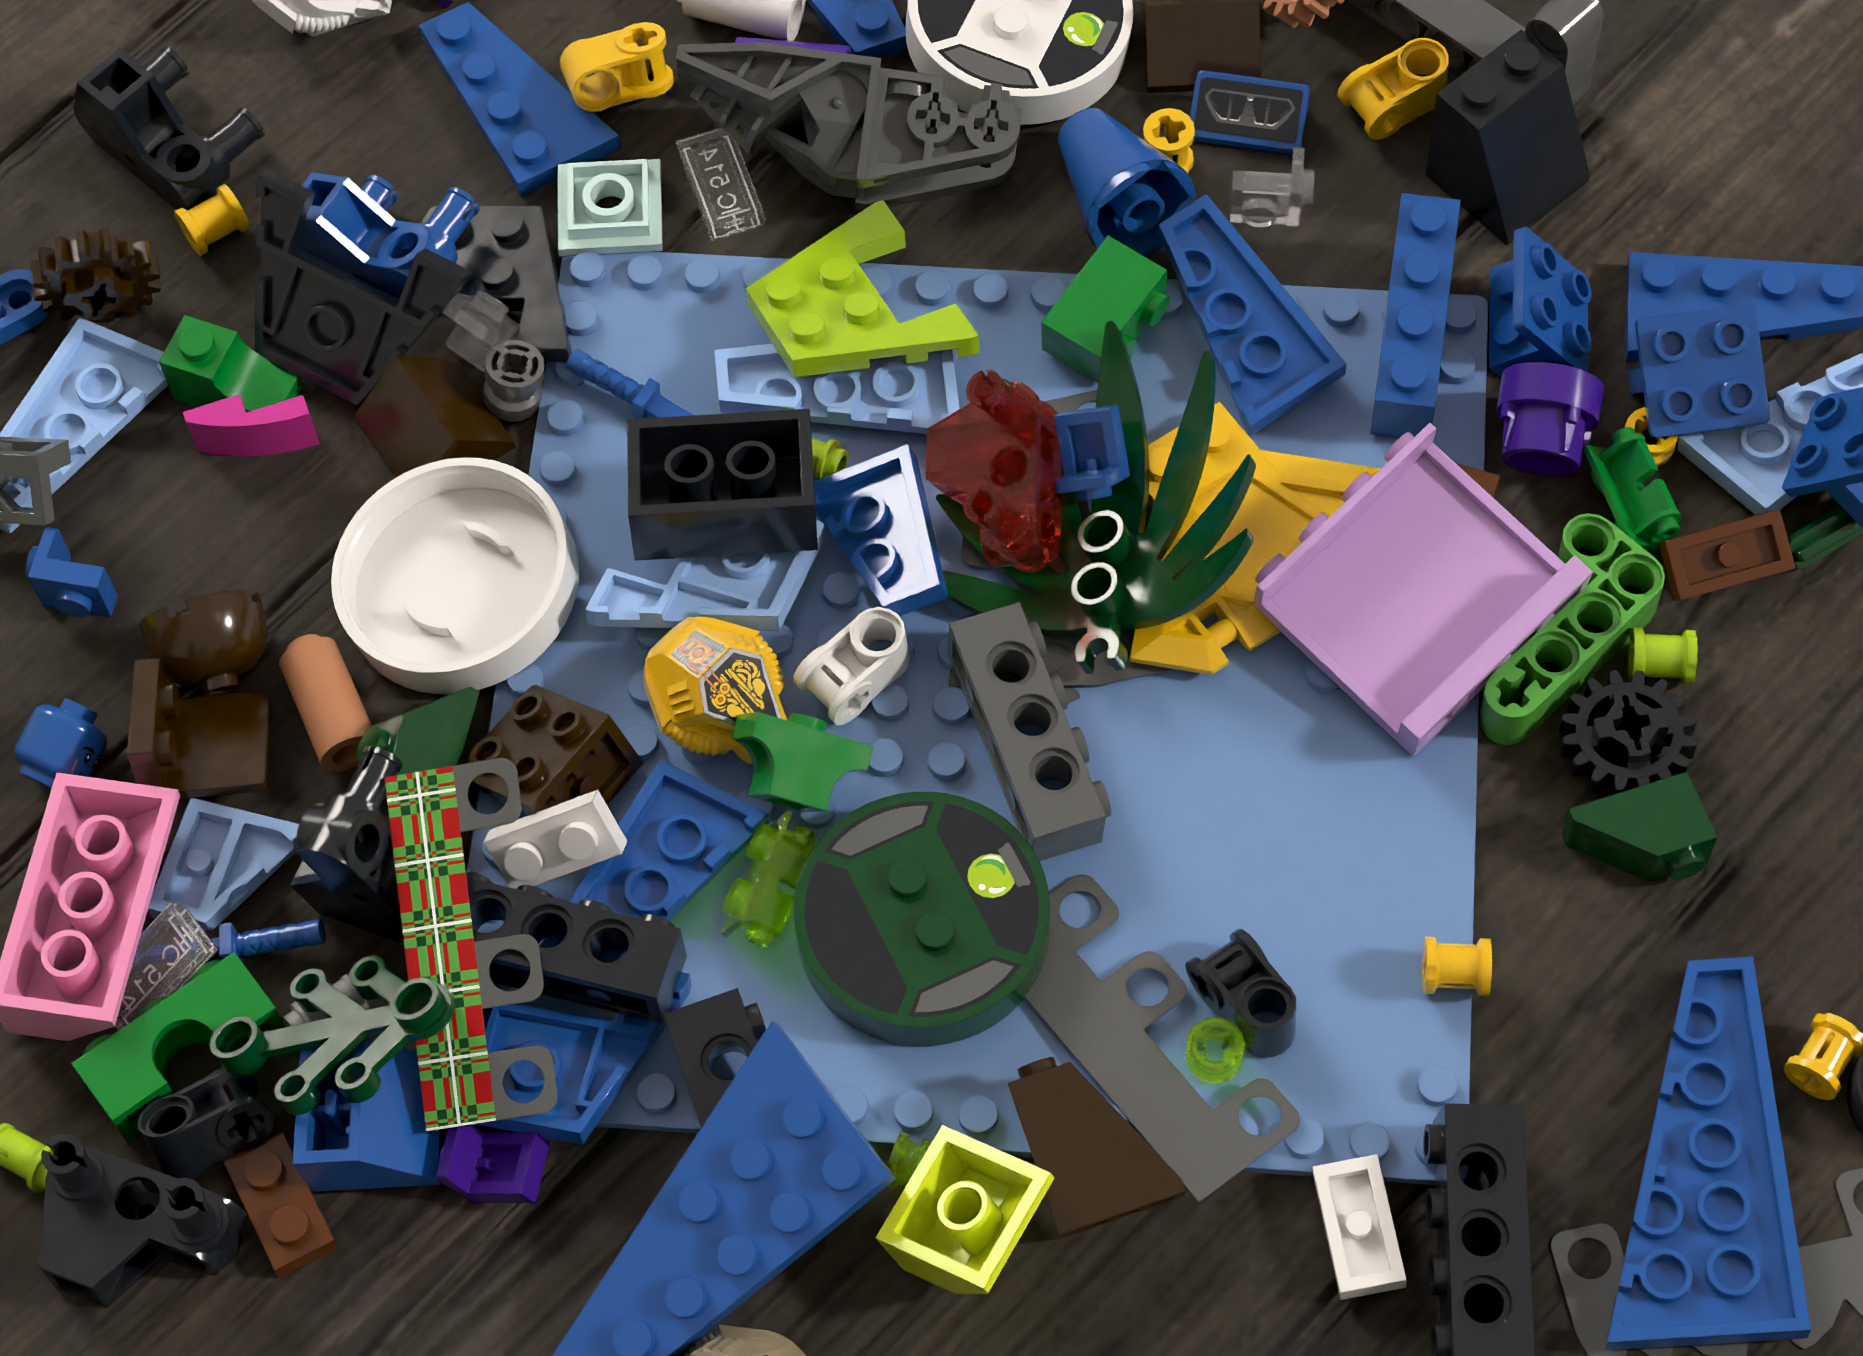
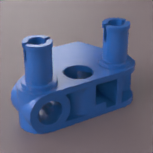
(358, 235)

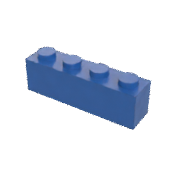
(1415, 315)

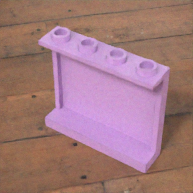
(1415, 590)

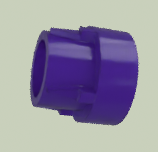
(1547, 416)

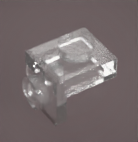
(1272, 197)
(479, 326)

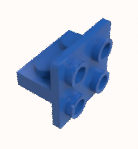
(1538, 308)
(1700, 371)
(1832, 452)

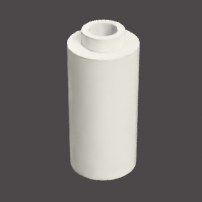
(764, 17)

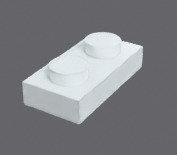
(556, 841)
(1359, 1227)

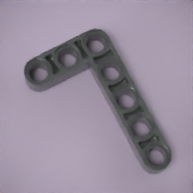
(1475, 28)

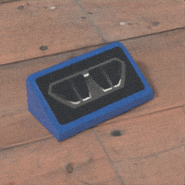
(1249, 112)

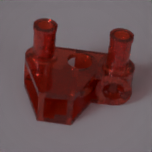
(1003, 466)

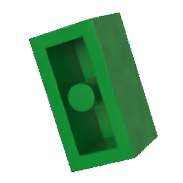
(1111, 286)

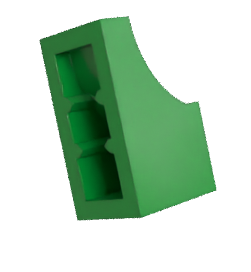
(214, 364)

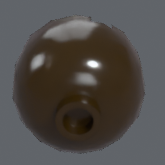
(208, 640)

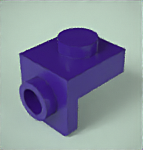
(493, 1164)

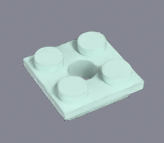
(626, 228)

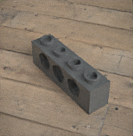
(1048, 819)

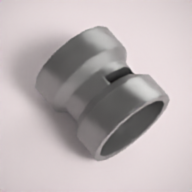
(513, 380)

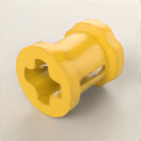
(1177, 138)
(212, 219)
(1457, 966)
(1825, 1056)

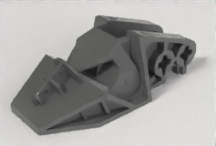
(858, 120)

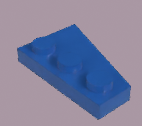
(885, 528)

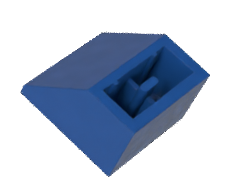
(368, 1141)

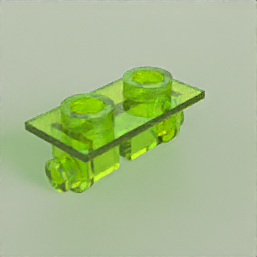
(756, 901)

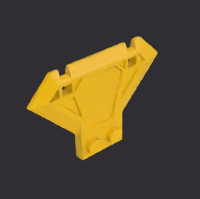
(1276, 509)

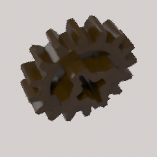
(95, 275)

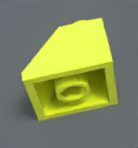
(962, 1213)

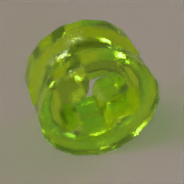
(1197, 1041)
(906, 1158)

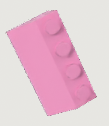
(83, 906)

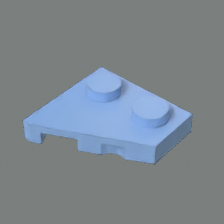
(220, 860)

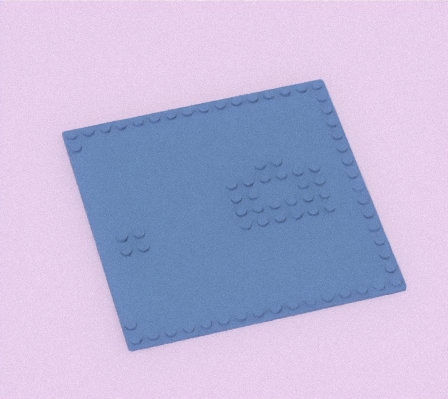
(1228, 792)

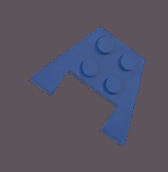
(589, 1058)

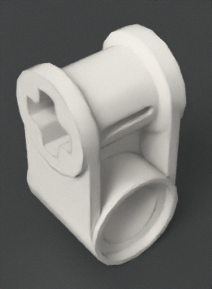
(849, 674)

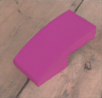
(230, 430)

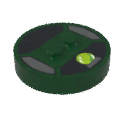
(922, 918)

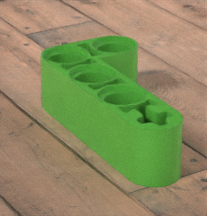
(1564, 641)

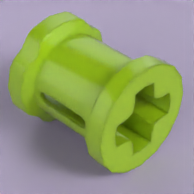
(1663, 655)

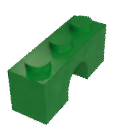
(130, 1066)

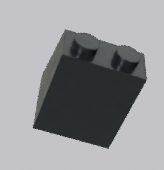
(1508, 138)

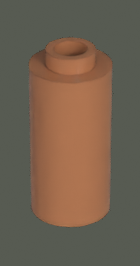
(325, 700)

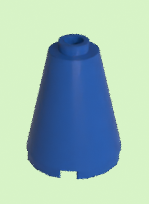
(1121, 181)

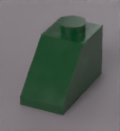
(426, 735)
(1646, 830)

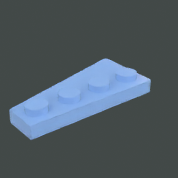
(84, 397)
(879, 397)
(1756, 458)

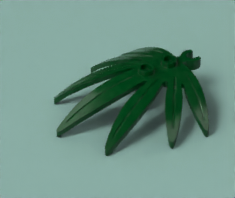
(1111, 564)

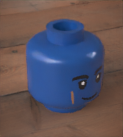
(59, 742)

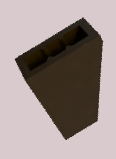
(1089, 1148)

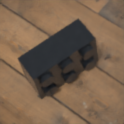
(721, 484)

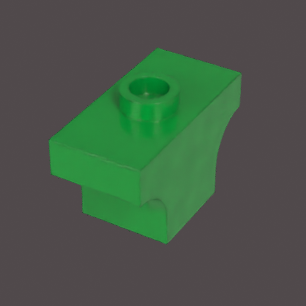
(797, 759)

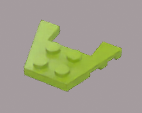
(830, 315)

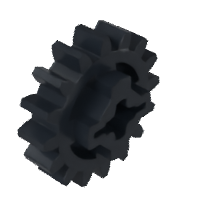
(1644, 718)

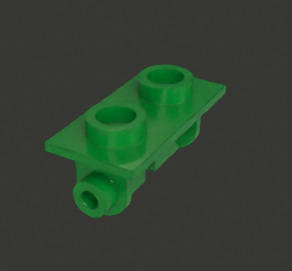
(1619, 473)

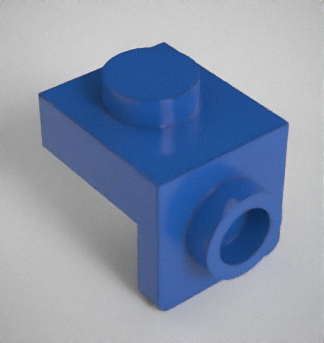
(1091, 451)
(68, 585)

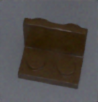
(197, 742)
(557, 750)

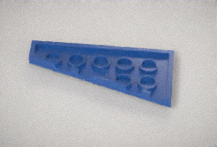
(742, 1205)
(1713, 1210)

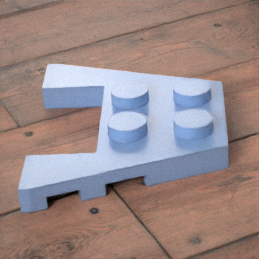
(732, 588)

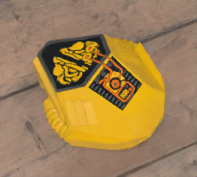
(705, 678)

